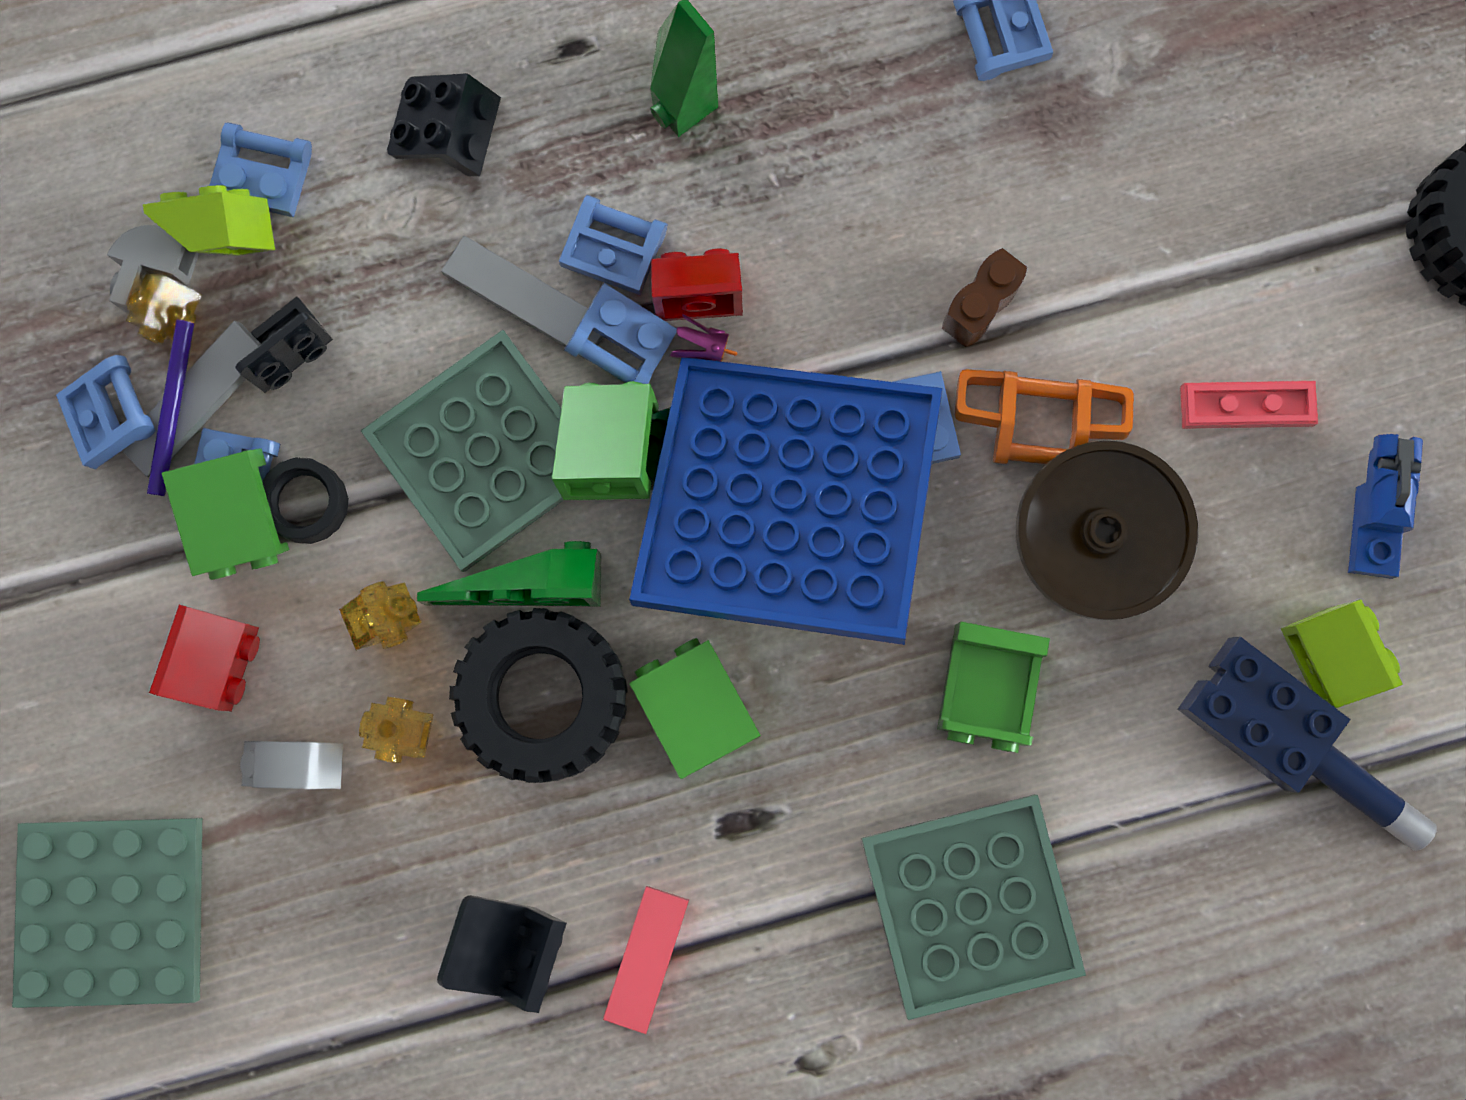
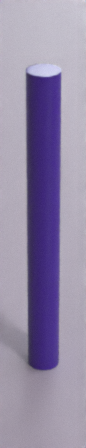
(170, 406)

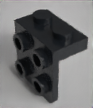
(445, 120)
(286, 343)
(502, 951)

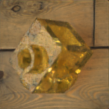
(158, 305)
(380, 615)
(411, 730)

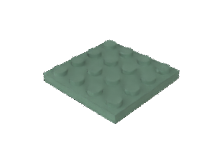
(475, 450)
(973, 907)
(108, 913)

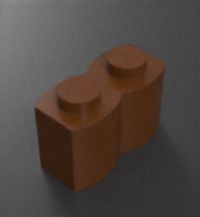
(984, 297)

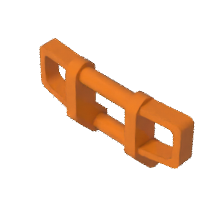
(1004, 420)

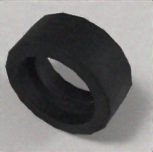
(337, 505)

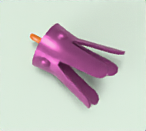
(714, 342)

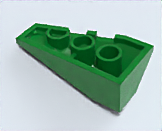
(684, 70)
(543, 579)

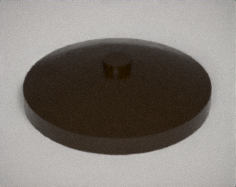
(1106, 530)

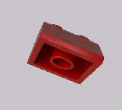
(697, 285)
(205, 659)

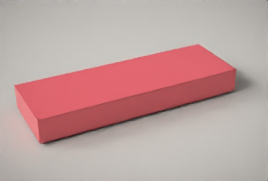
(1249, 404)
(646, 959)

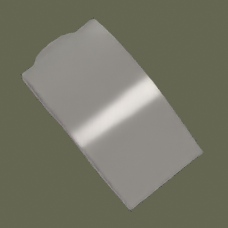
(144, 252)
(292, 765)

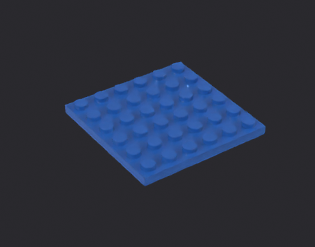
(789, 500)

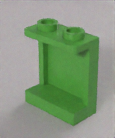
(604, 441)
(224, 514)
(991, 686)
(693, 707)

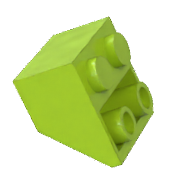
(215, 220)
(1343, 654)

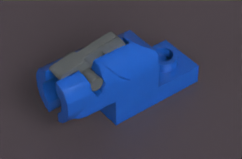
(1385, 506)

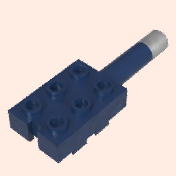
(1291, 735)

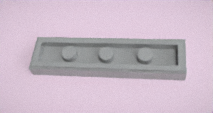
(516, 292)
(204, 391)

